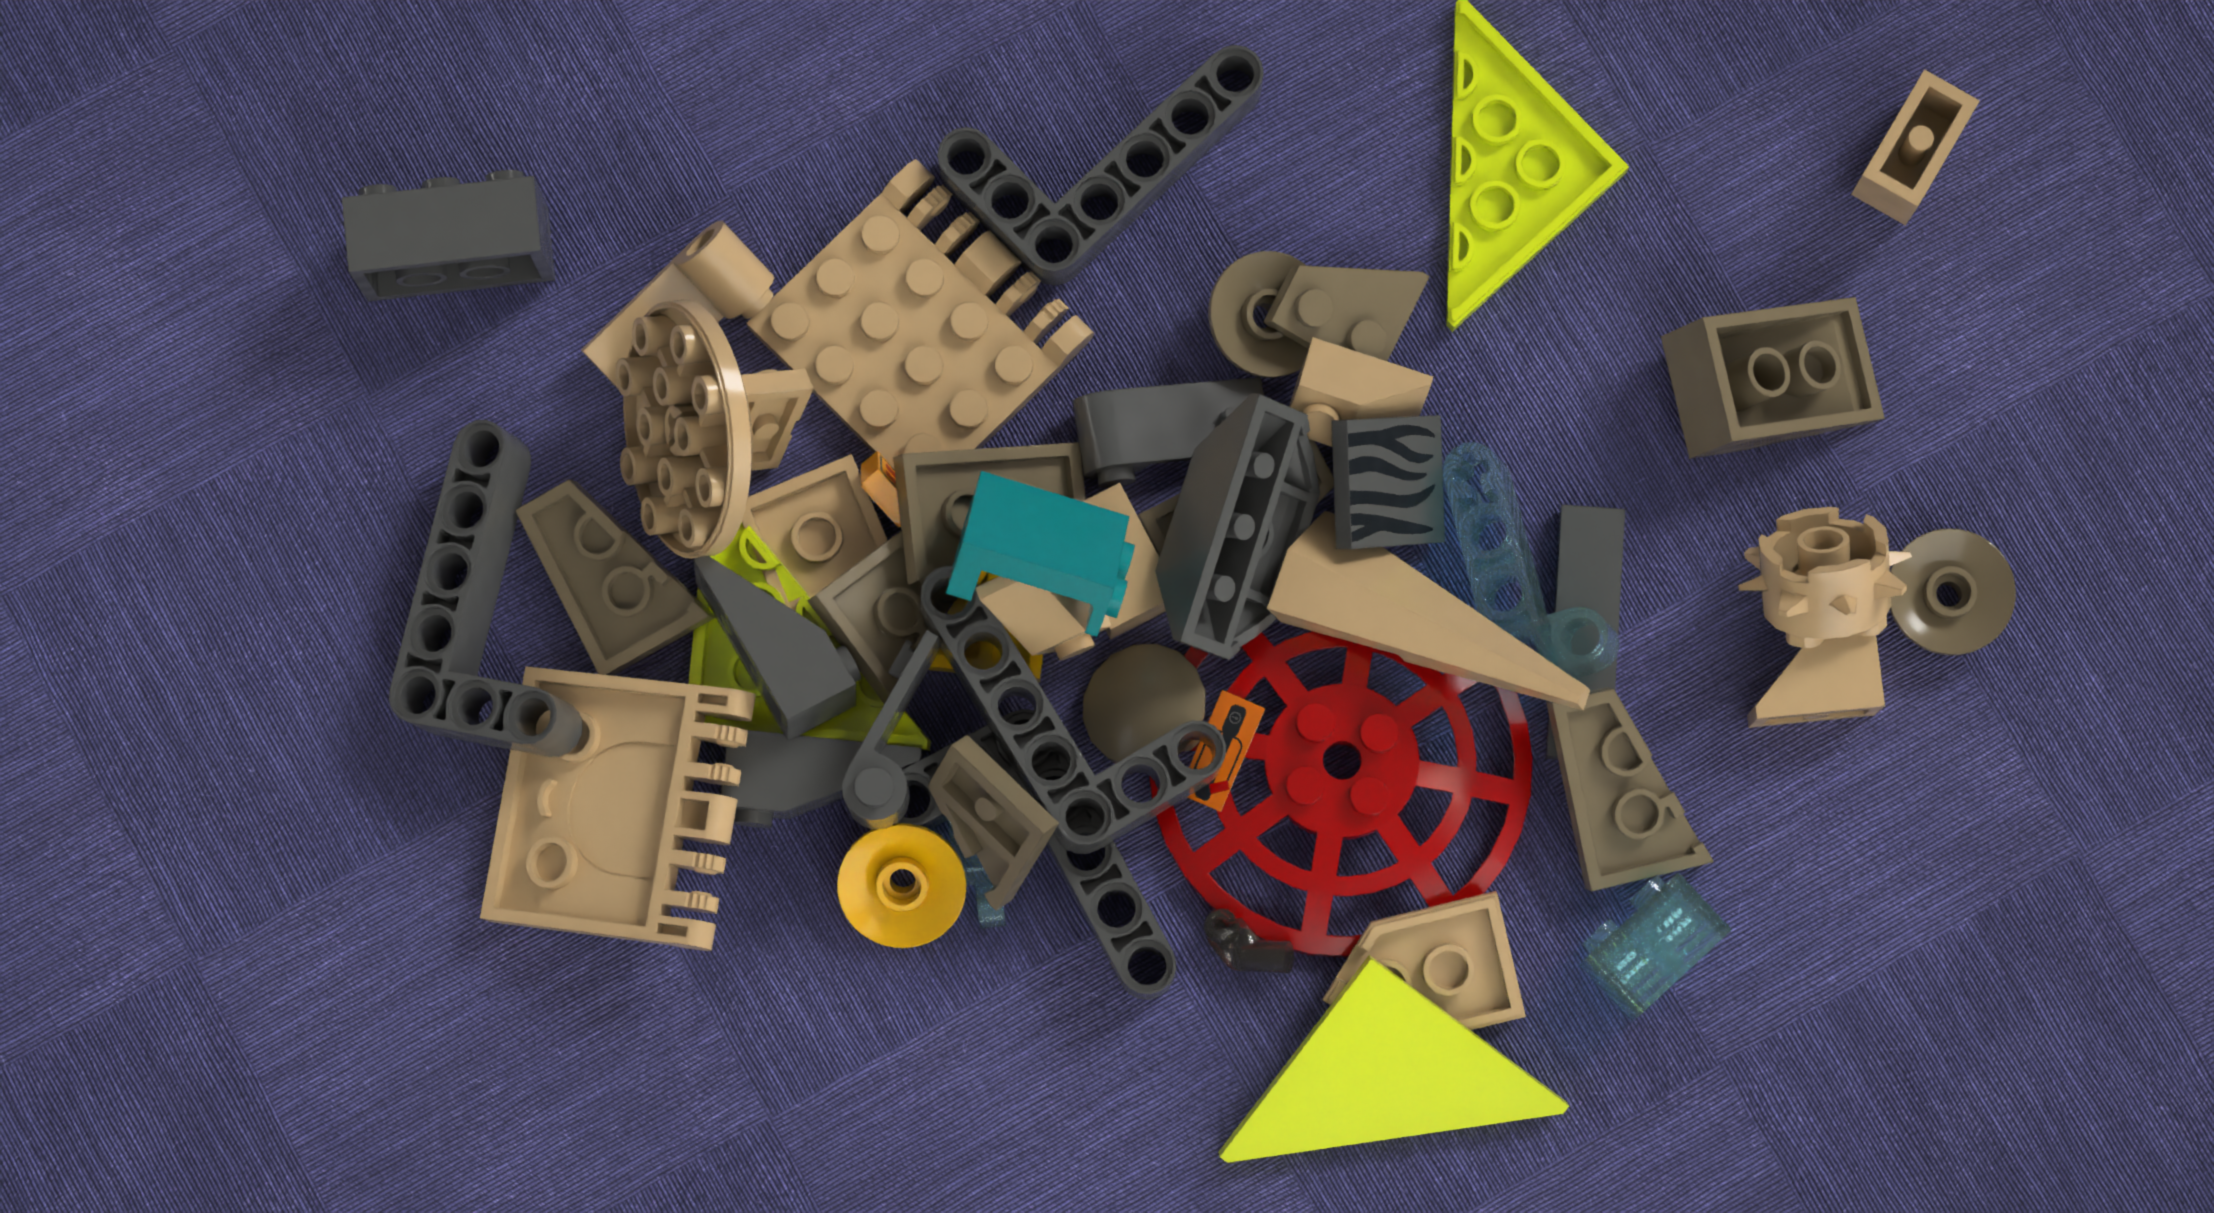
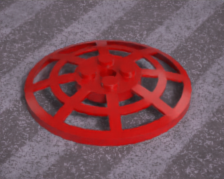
(1356, 805)

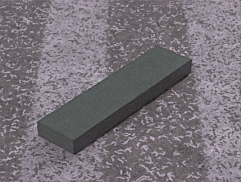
(1589, 578)

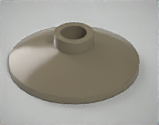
(1237, 292)
(1978, 576)

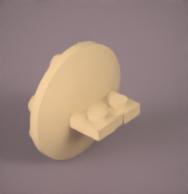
(699, 426)

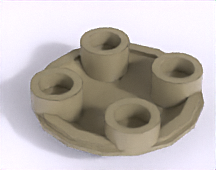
(1141, 698)

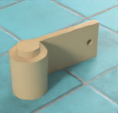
(710, 270)

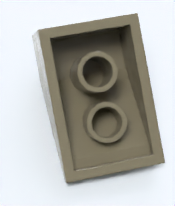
(1771, 376)

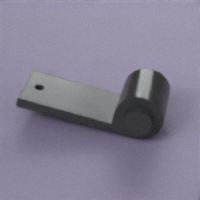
(1151, 424)
(873, 783)

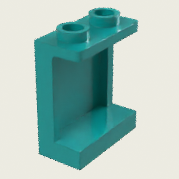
(1044, 544)

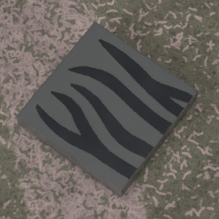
(1388, 481)

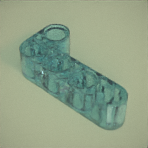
(1514, 563)

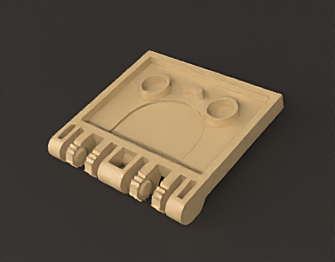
(910, 339)
(602, 829)

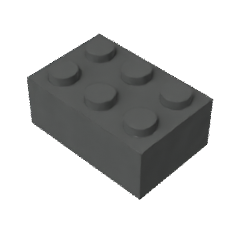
(448, 236)

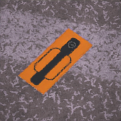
(1237, 723)

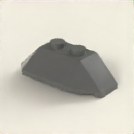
(1235, 518)

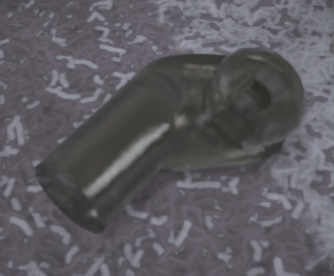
(1242, 947)

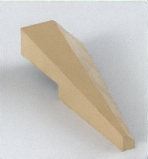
(1392, 607)

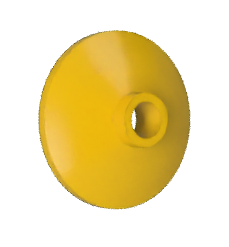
(895, 913)

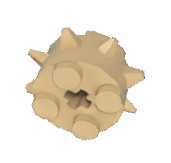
(1825, 576)

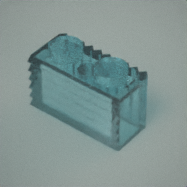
(1653, 945)

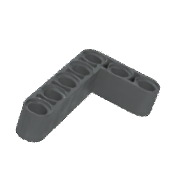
(1108, 178)
(471, 607)
(1048, 732)
(1087, 887)

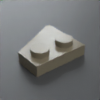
(1346, 306)
(991, 817)

